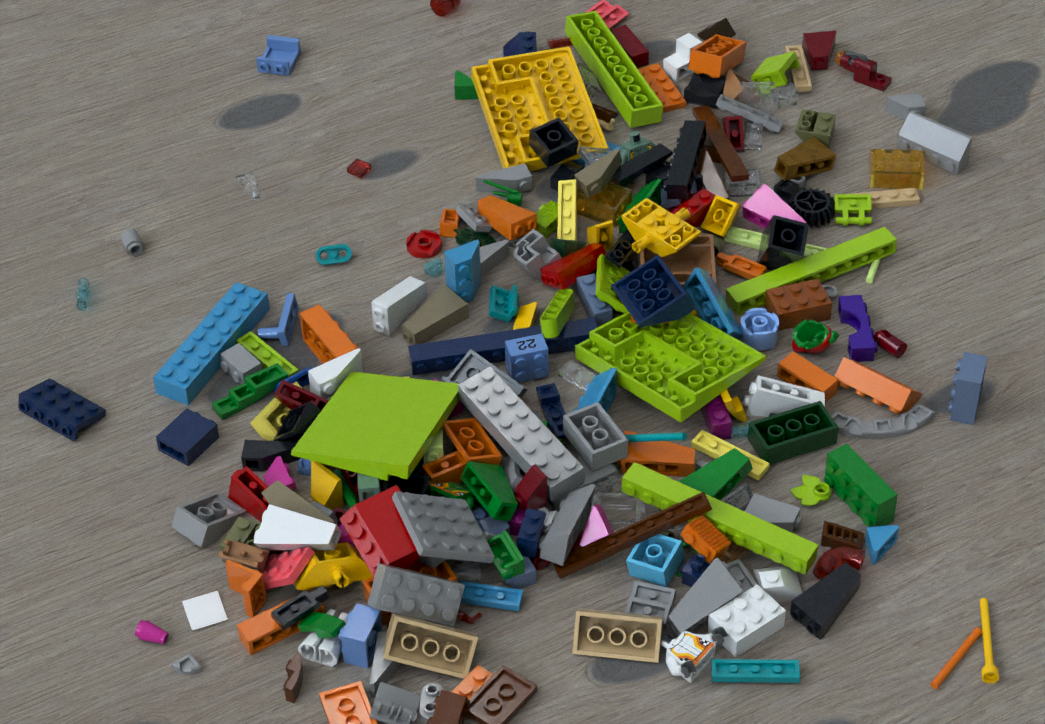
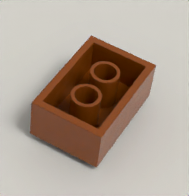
(798, 302)

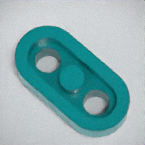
(333, 254)

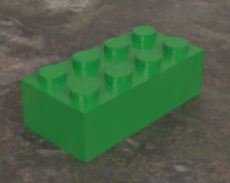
(860, 487)

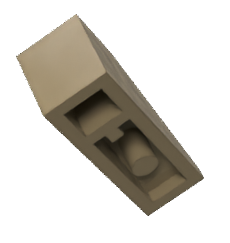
(598, 174)

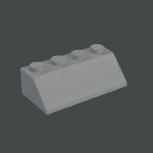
(940, 143)
(566, 525)

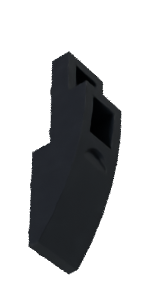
(621, 249)

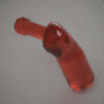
(464, 617)

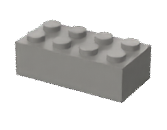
(416, 594)

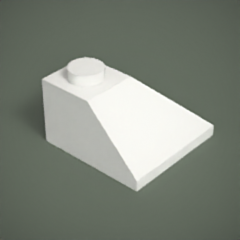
(778, 582)

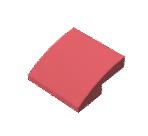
(610, 14)

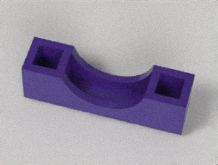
(853, 312)

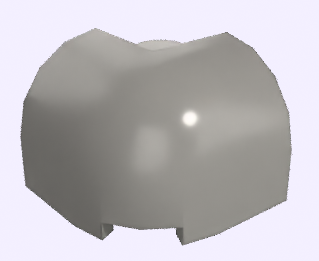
(534, 253)

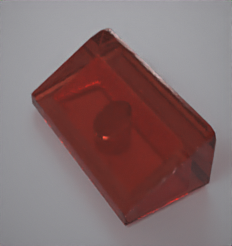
(559, 42)

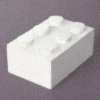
(747, 620)

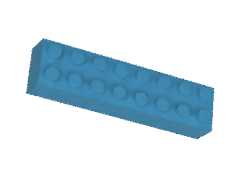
(199, 354)

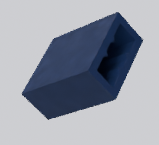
(187, 437)

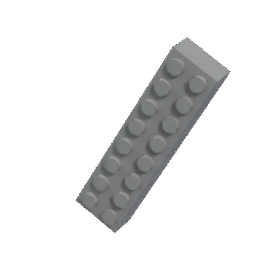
(520, 431)

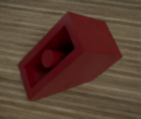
(734, 130)
(532, 490)

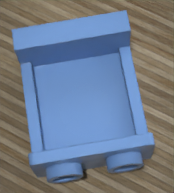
(279, 55)

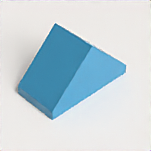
(880, 540)

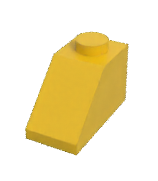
(601, 234)

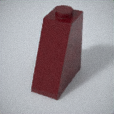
(819, 48)

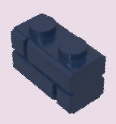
(531, 532)

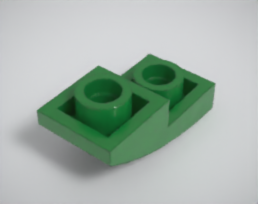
(323, 624)

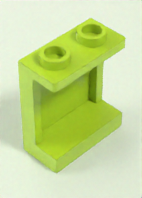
(774, 67)

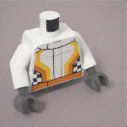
(691, 652)

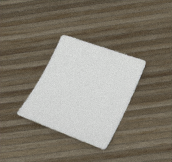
(204, 610)

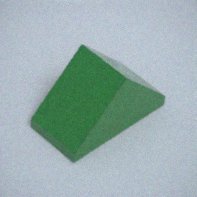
(464, 87)

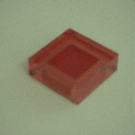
(358, 168)

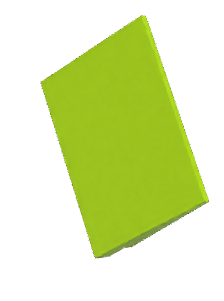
(671, 363)
(378, 424)

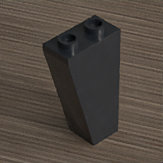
(825, 600)

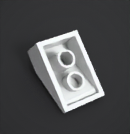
(328, 377)

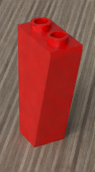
(564, 271)
(246, 492)

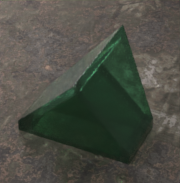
(566, 247)

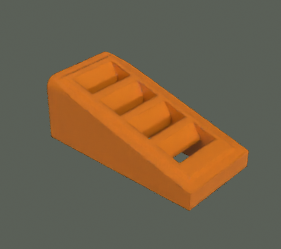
(449, 222)

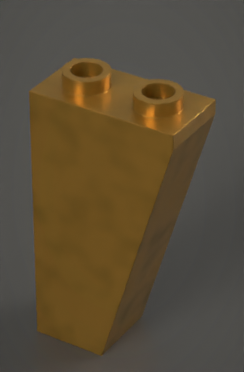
(805, 160)

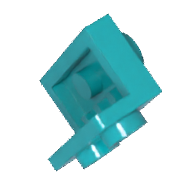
(503, 303)

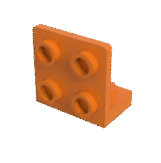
(248, 583)

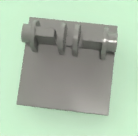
(394, 705)

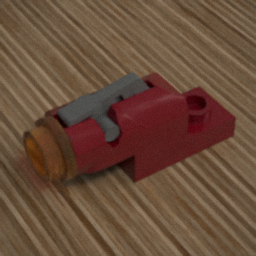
(864, 69)

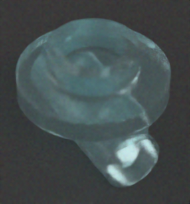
(433, 267)

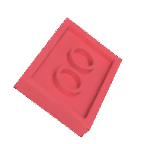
(285, 567)

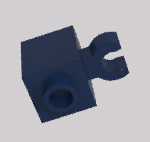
(693, 569)

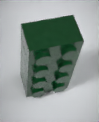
(793, 433)

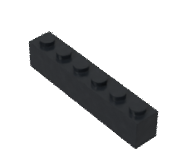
(685, 160)

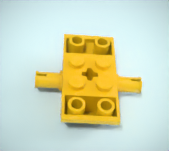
(658, 228)
(333, 567)

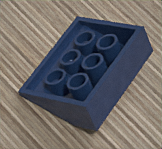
(653, 294)

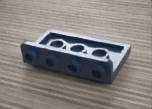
(59, 408)

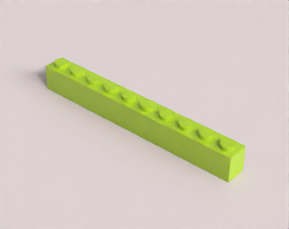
(819, 266)
(734, 523)

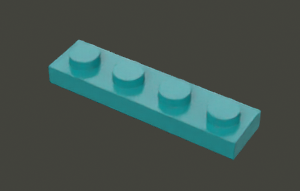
(755, 670)

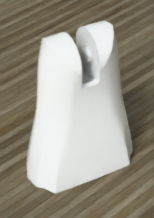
(323, 650)

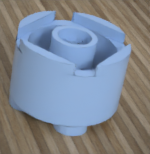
(759, 329)

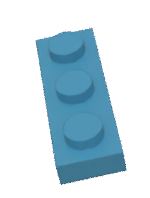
(492, 596)

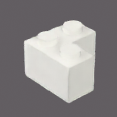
(677, 64)

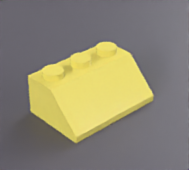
(271, 418)

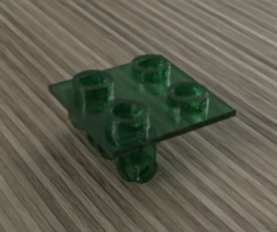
(468, 235)

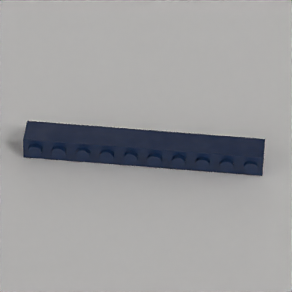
(448, 353)

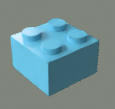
(656, 559)

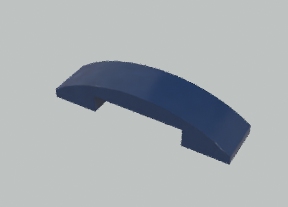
(552, 408)

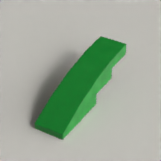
(252, 390)

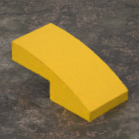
(734, 406)

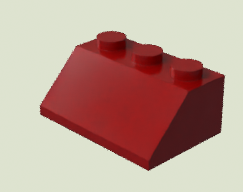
(697, 205)

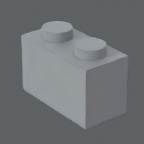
(239, 363)

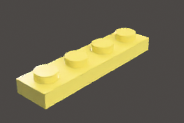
(567, 210)
(717, 447)

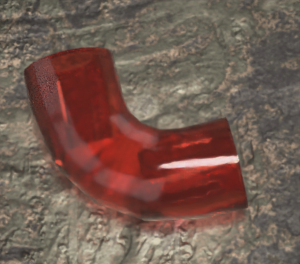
(836, 557)

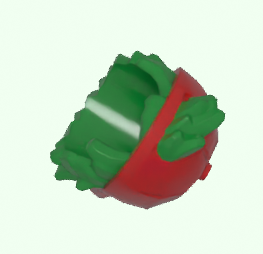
(812, 337)

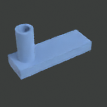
(286, 322)

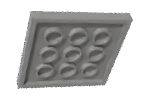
(442, 527)

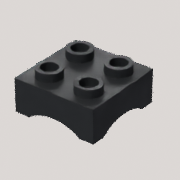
(704, 89)

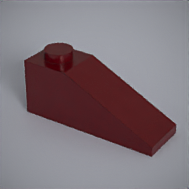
(294, 396)

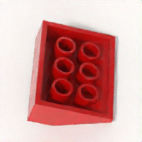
(380, 532)

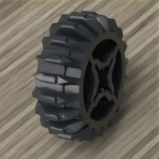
(813, 206)

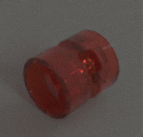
(442, 7)

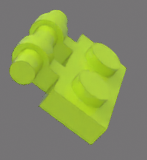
(853, 204)

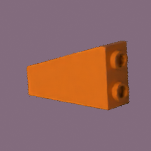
(506, 217)
(660, 456)

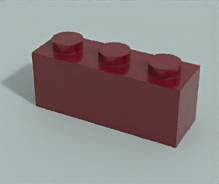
(632, 46)

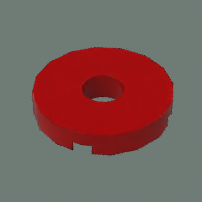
(415, 246)

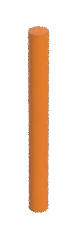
(954, 660)

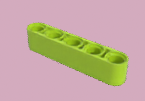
(557, 313)

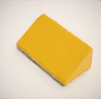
(526, 316)

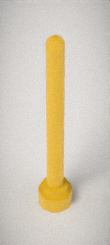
(989, 672)

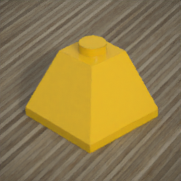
(720, 216)
(325, 487)

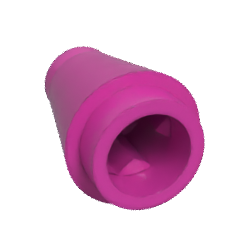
(150, 632)

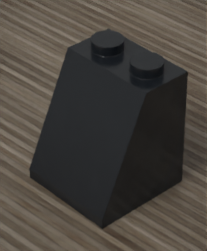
(782, 242)

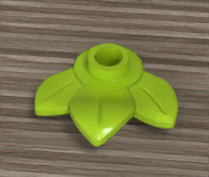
(811, 491)

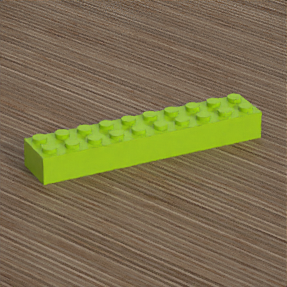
(613, 69)

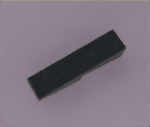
(643, 163)

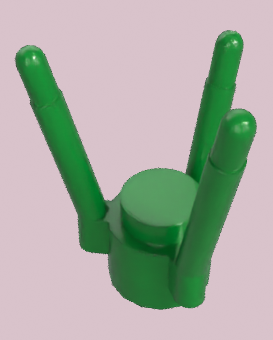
(513, 195)

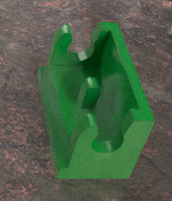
(507, 556)

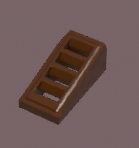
(832, 530)

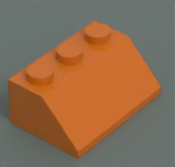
(472, 441)

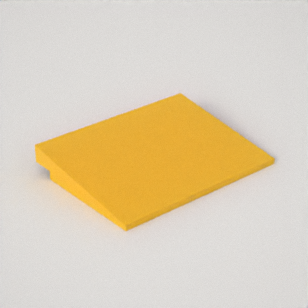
(528, 92)

